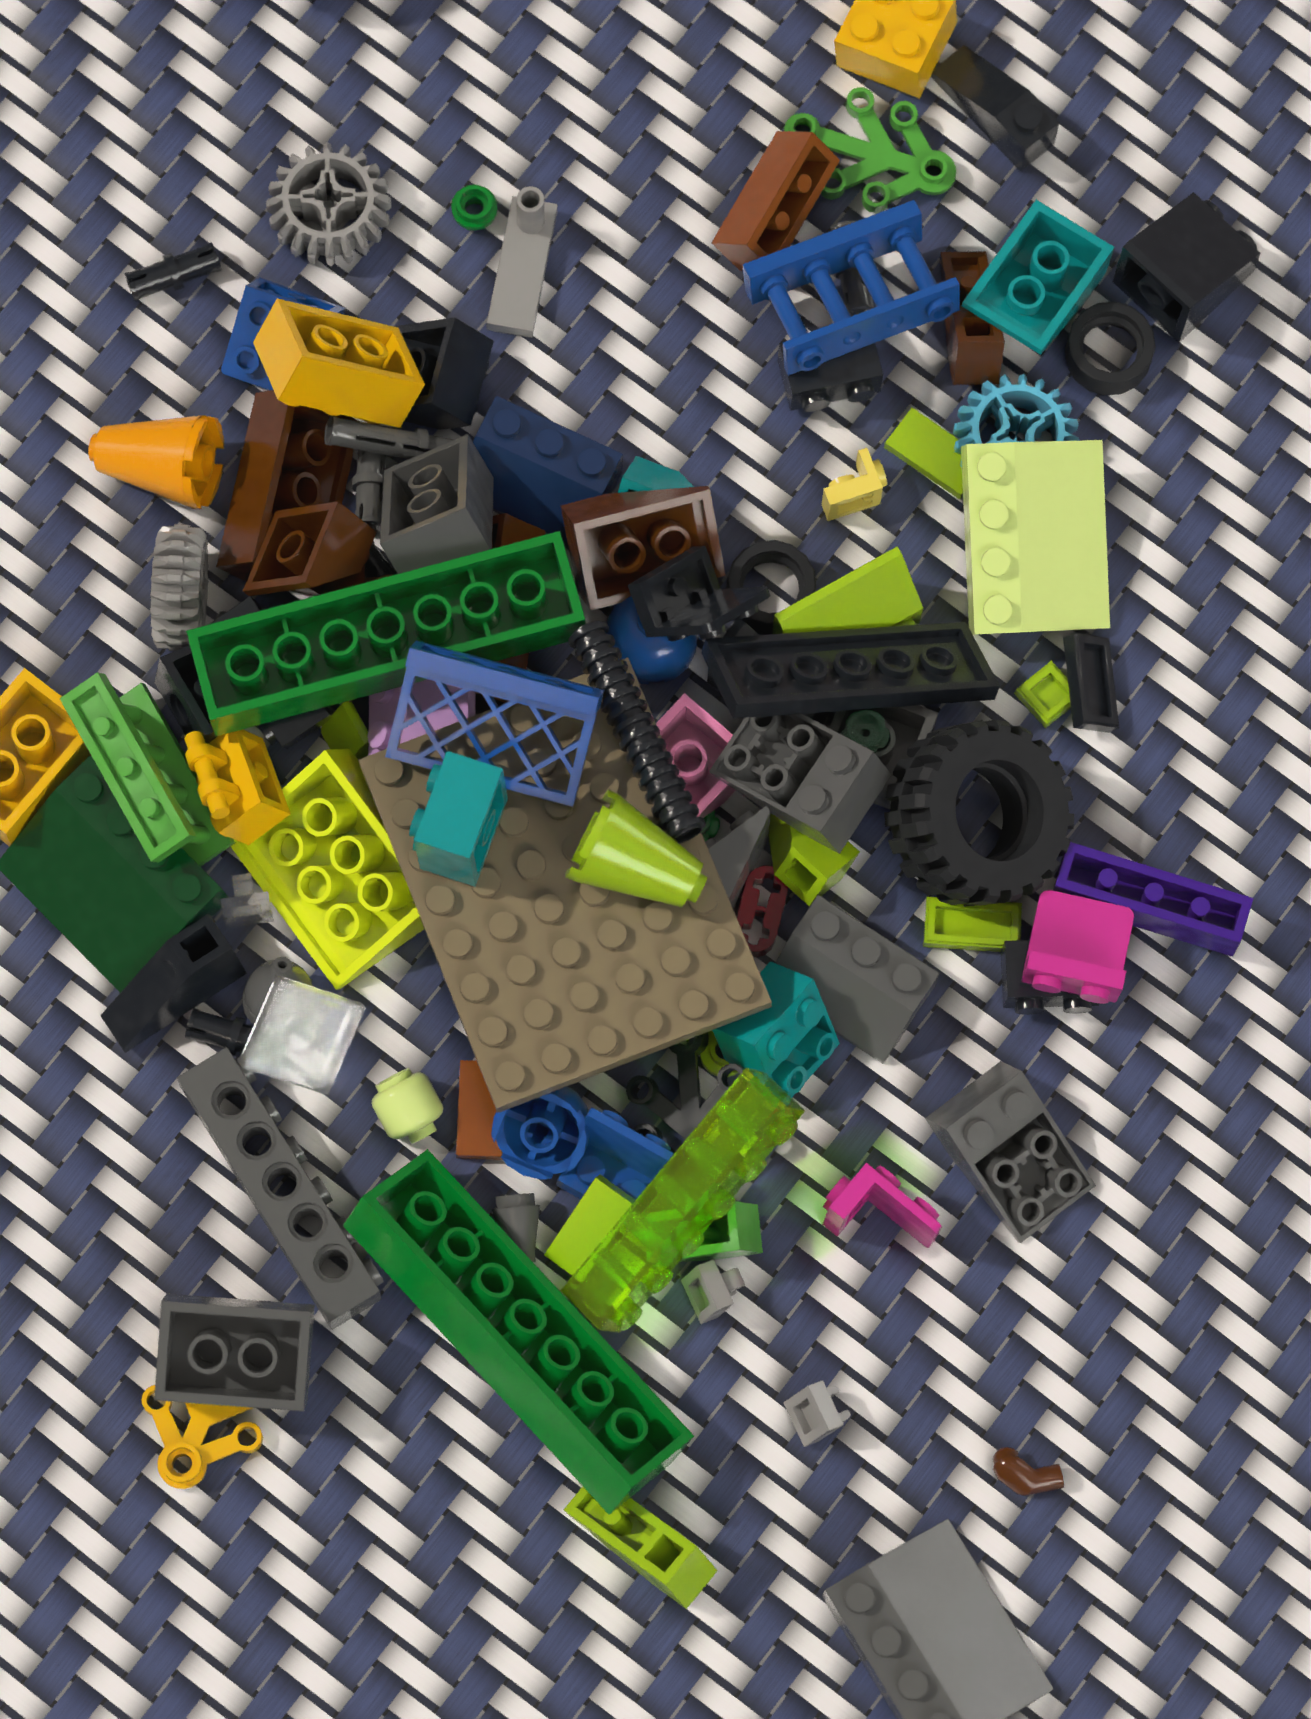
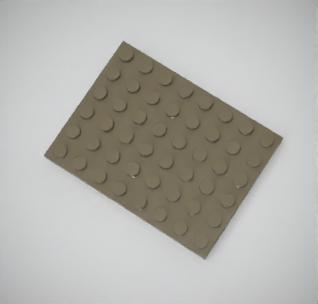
(552, 969)

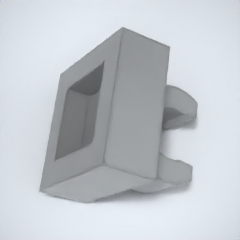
(710, 1290)
(815, 1412)

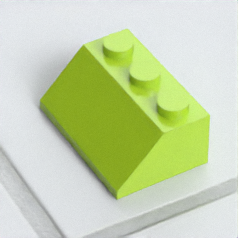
(868, 597)

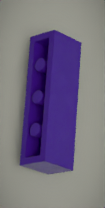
(1158, 898)

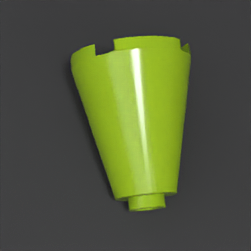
(635, 857)

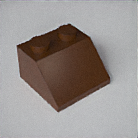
(310, 549)

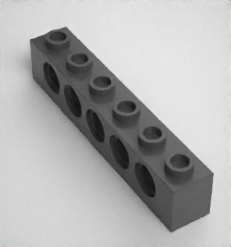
(335, 1298)

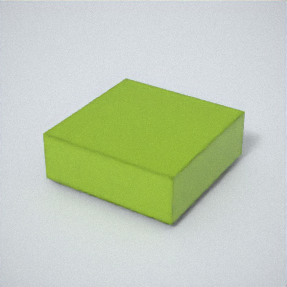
(1045, 694)

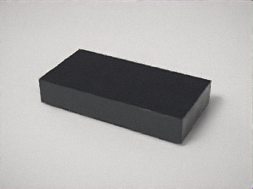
(1091, 683)

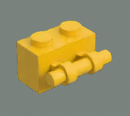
(237, 784)

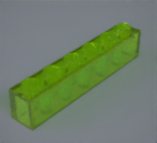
(683, 1201)

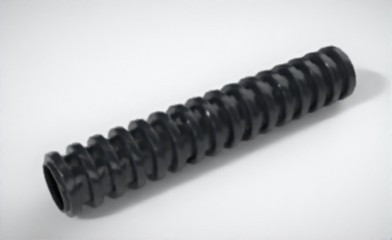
(636, 731)

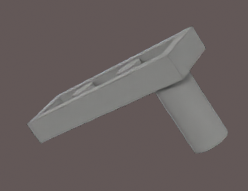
(522, 263)

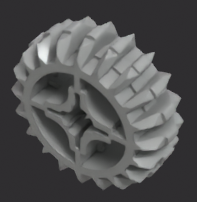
(348, 204)
(178, 584)

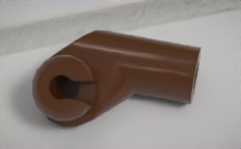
(1022, 1477)

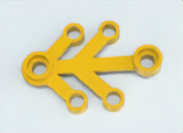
(191, 1444)

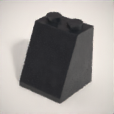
(1185, 265)

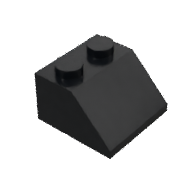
(453, 368)

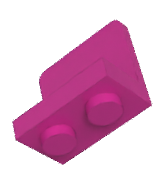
(1078, 947)
(882, 1190)

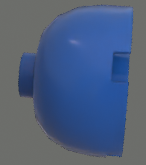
(650, 657)
(543, 1134)

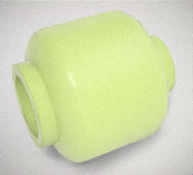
(407, 1105)

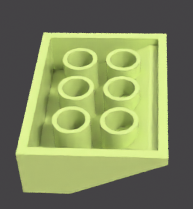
(1035, 536)

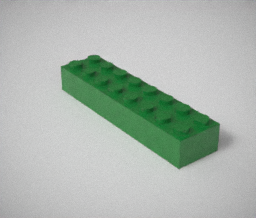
(361, 635)
(518, 1331)

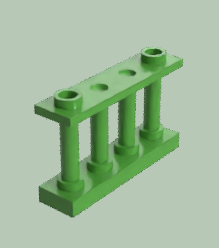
(144, 769)

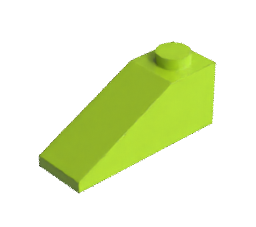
(646, 1545)

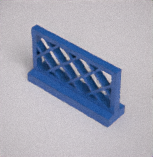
(503, 682)

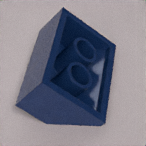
(542, 465)

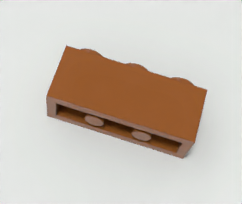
(776, 197)

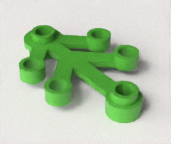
(880, 155)

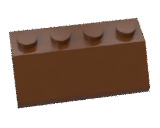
(279, 469)

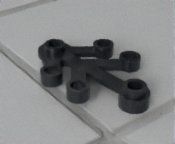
(691, 1111)

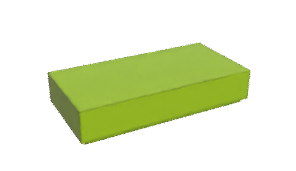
(928, 450)
(971, 926)
(588, 1224)

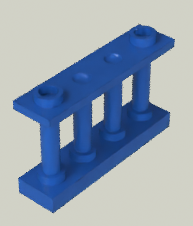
(836, 251)

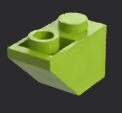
(805, 863)

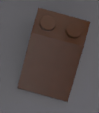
(632, 533)

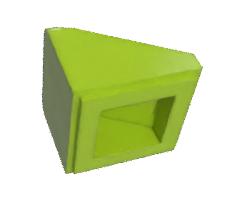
(346, 731)

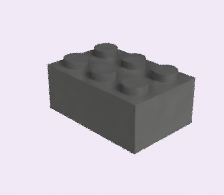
(437, 506)
(234, 1352)

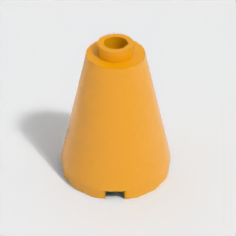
(163, 457)

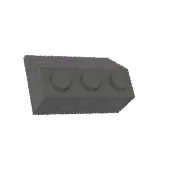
(862, 977)

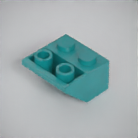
(786, 1038)

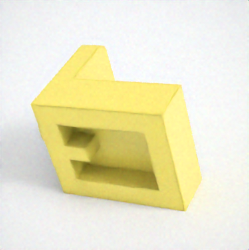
(852, 494)

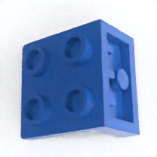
(257, 300)
(617, 1155)

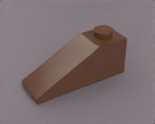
(972, 343)

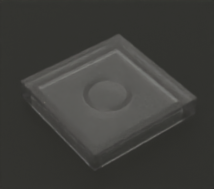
(301, 1035)

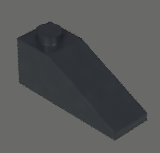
(998, 106)

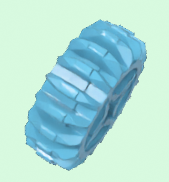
(1001, 404)

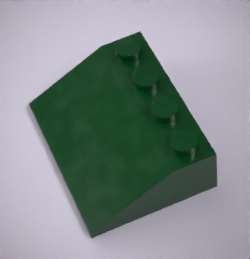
(97, 882)

